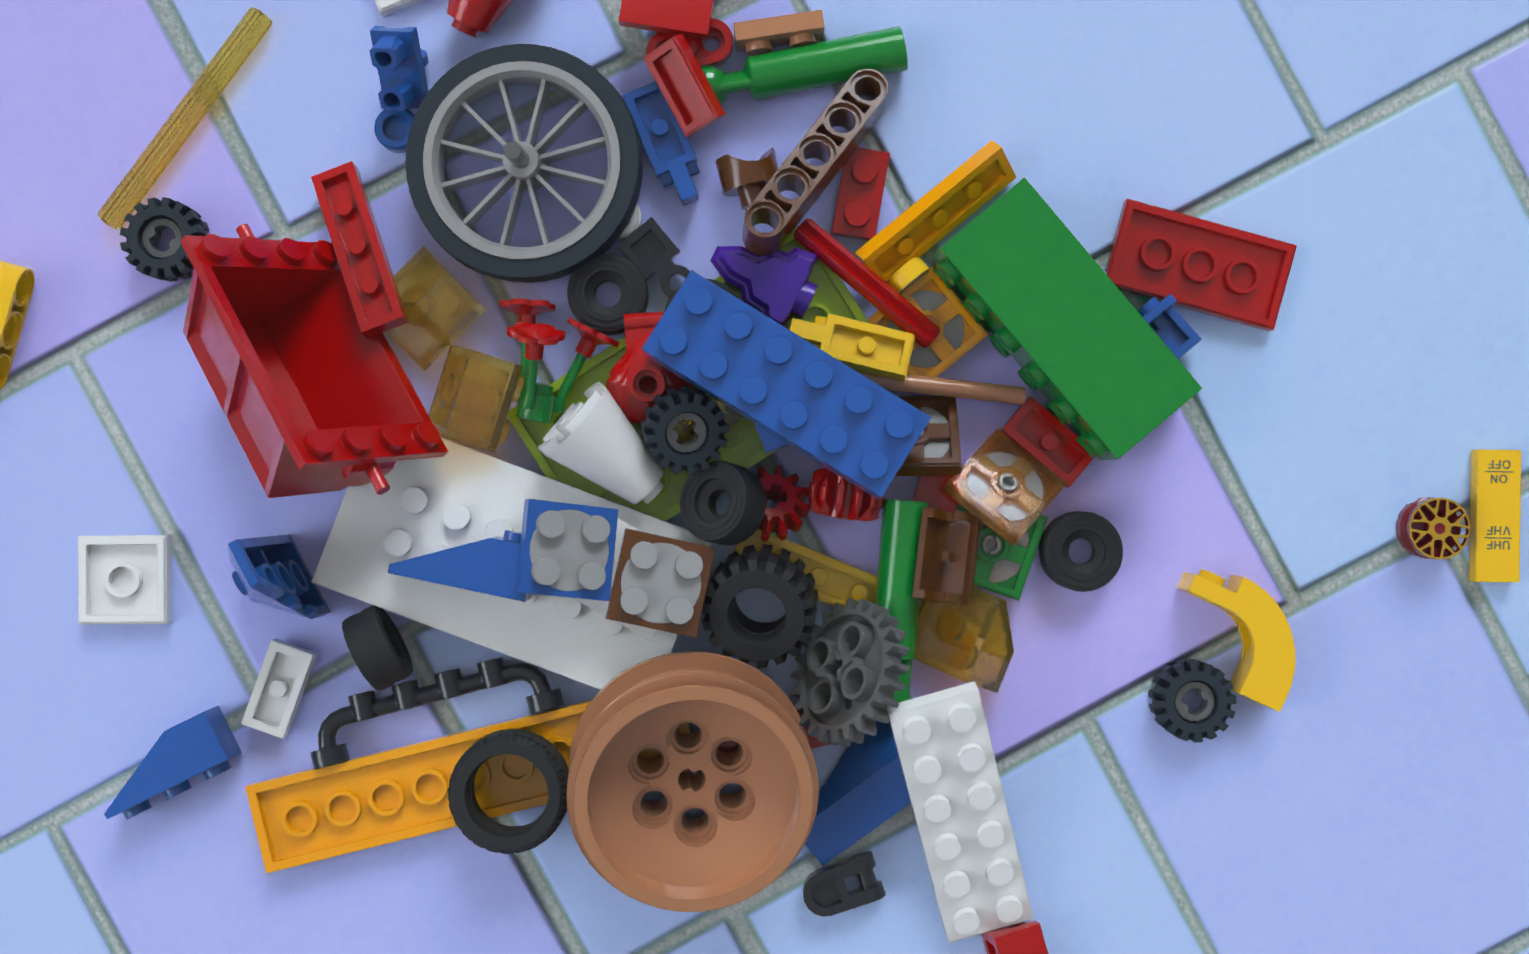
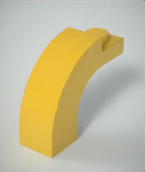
(1266, 638)

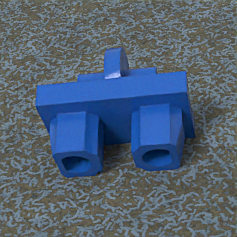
(399, 67)

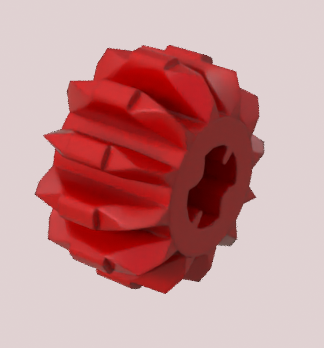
(841, 499)
(789, 506)

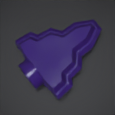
(770, 283)

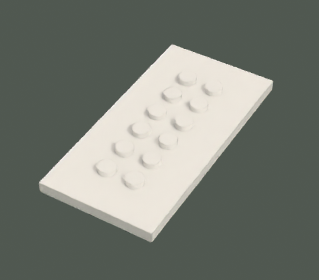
(463, 501)

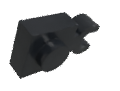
(653, 253)

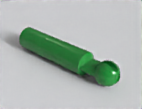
(812, 65)
(896, 575)

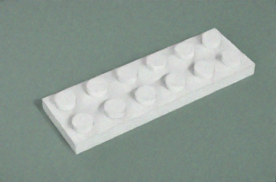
(960, 811)

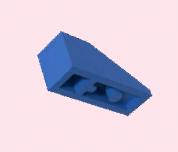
(480, 566)

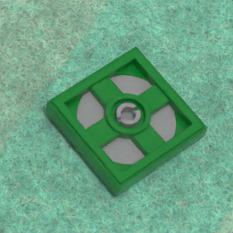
(1003, 566)

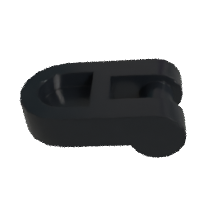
(826, 890)

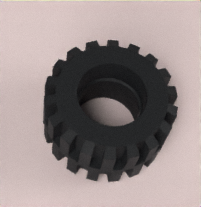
(755, 639)

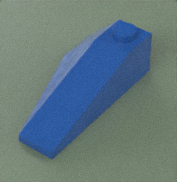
(276, 575)
(858, 795)

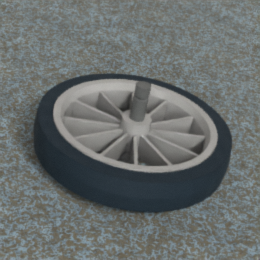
(523, 162)

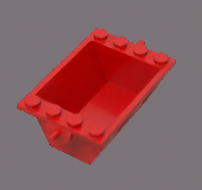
(294, 370)

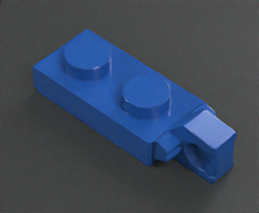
(664, 141)

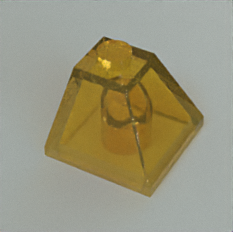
(435, 306)
(967, 640)

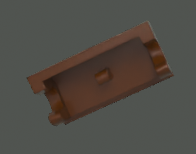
(946, 557)

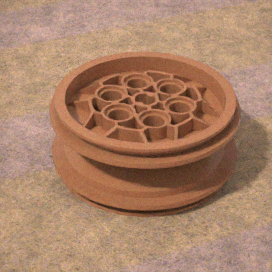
(742, 836)

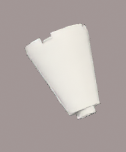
(604, 447)

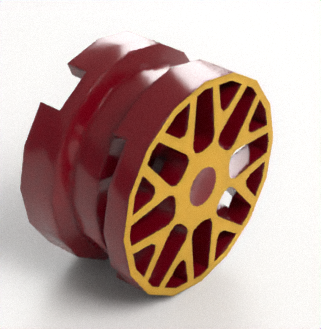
(1432, 528)

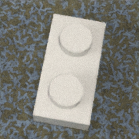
(279, 688)

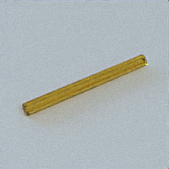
(185, 118)

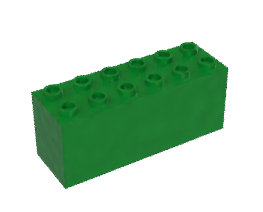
(1064, 323)

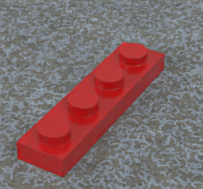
(359, 250)

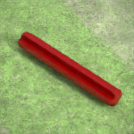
(866, 282)

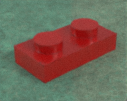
(860, 194)
(1047, 440)

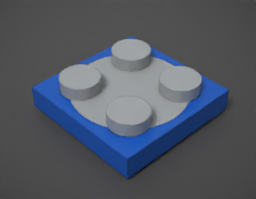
(566, 550)

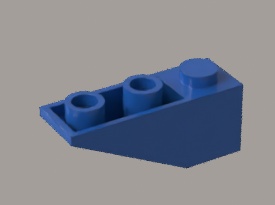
(179, 754)

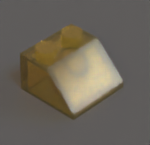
(475, 398)

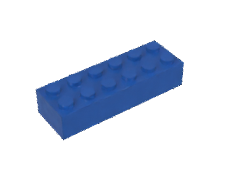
(785, 385)

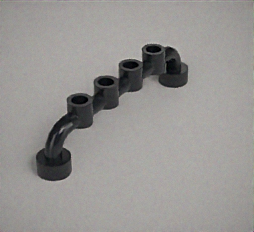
(409, 695)

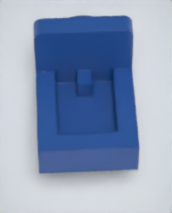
(1169, 325)

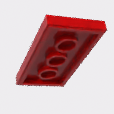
(1200, 264)

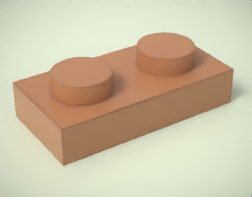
(794, 29)

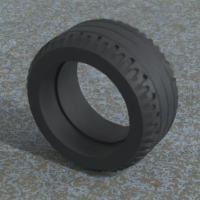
(487, 832)

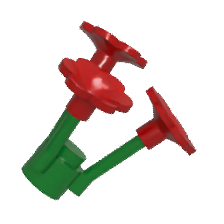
(535, 398)

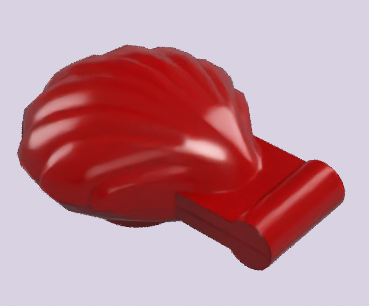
(636, 377)

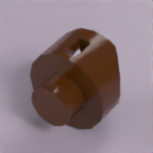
(745, 177)

